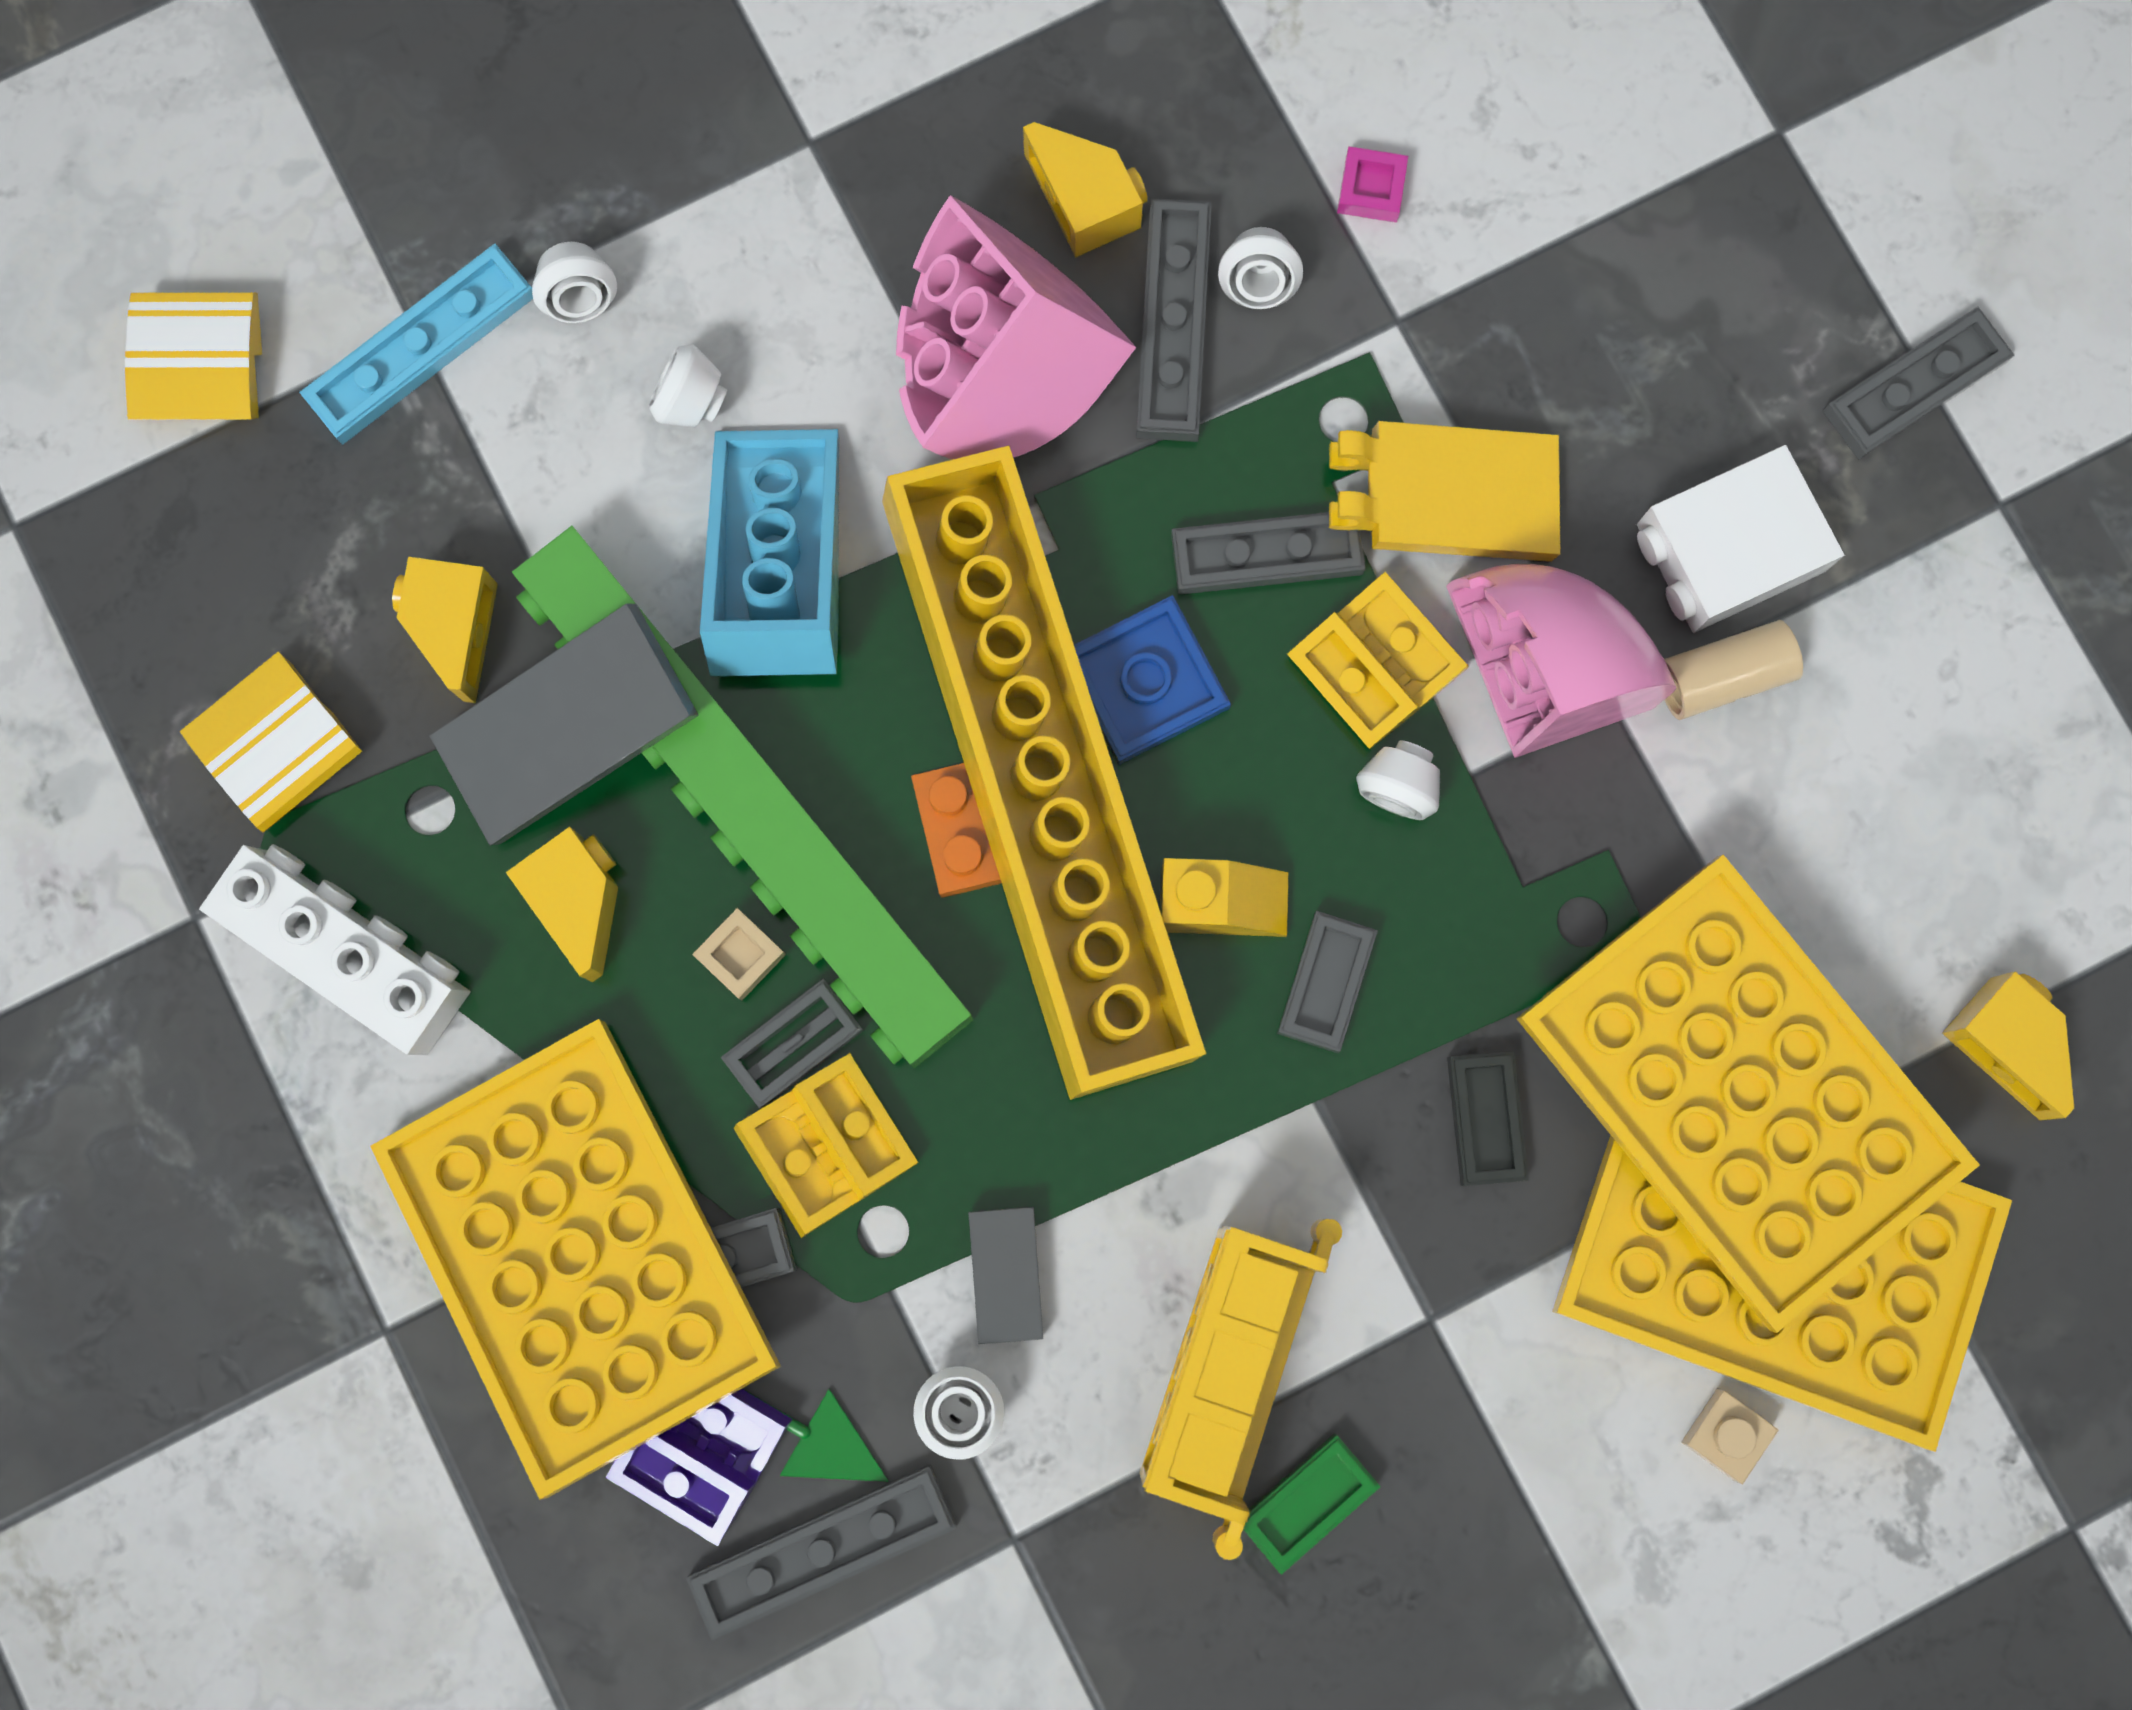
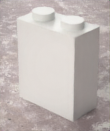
(1738, 539)

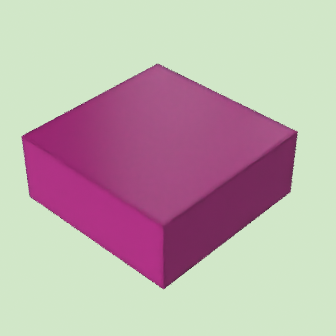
(1372, 184)

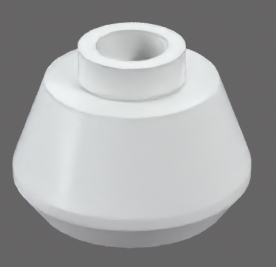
(1260, 269)
(573, 283)
(687, 389)
(1402, 781)
(941, 1398)

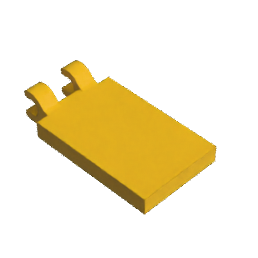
(1452, 490)

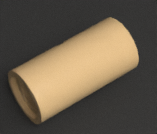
(1733, 669)

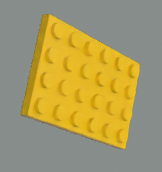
(1748, 1093)
(574, 1258)
(1868, 1351)

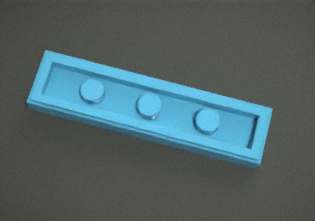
(418, 344)

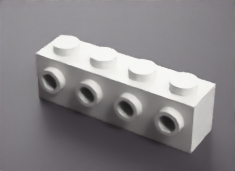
(336, 949)

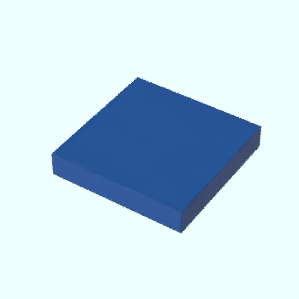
(1149, 680)

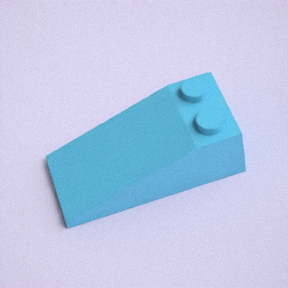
(772, 554)

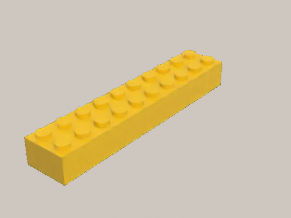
(1041, 772)

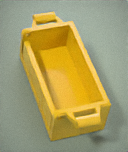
(1231, 1373)

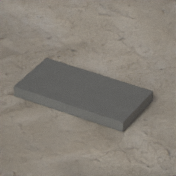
(564, 724)

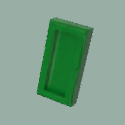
(1309, 1503)

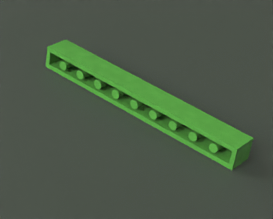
(765, 828)

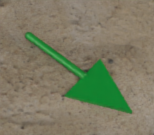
(830, 1447)

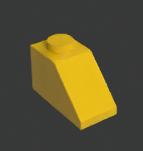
(1085, 187)
(448, 618)
(572, 897)
(1223, 898)
(2019, 1042)

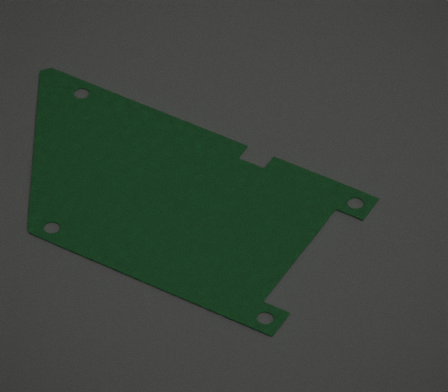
(991, 1105)

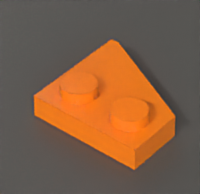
(954, 831)

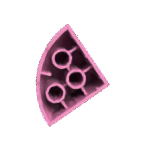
(998, 341)
(1556, 653)

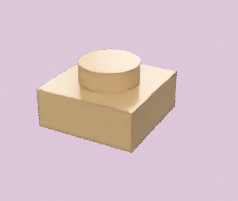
(739, 954)
(1730, 1436)

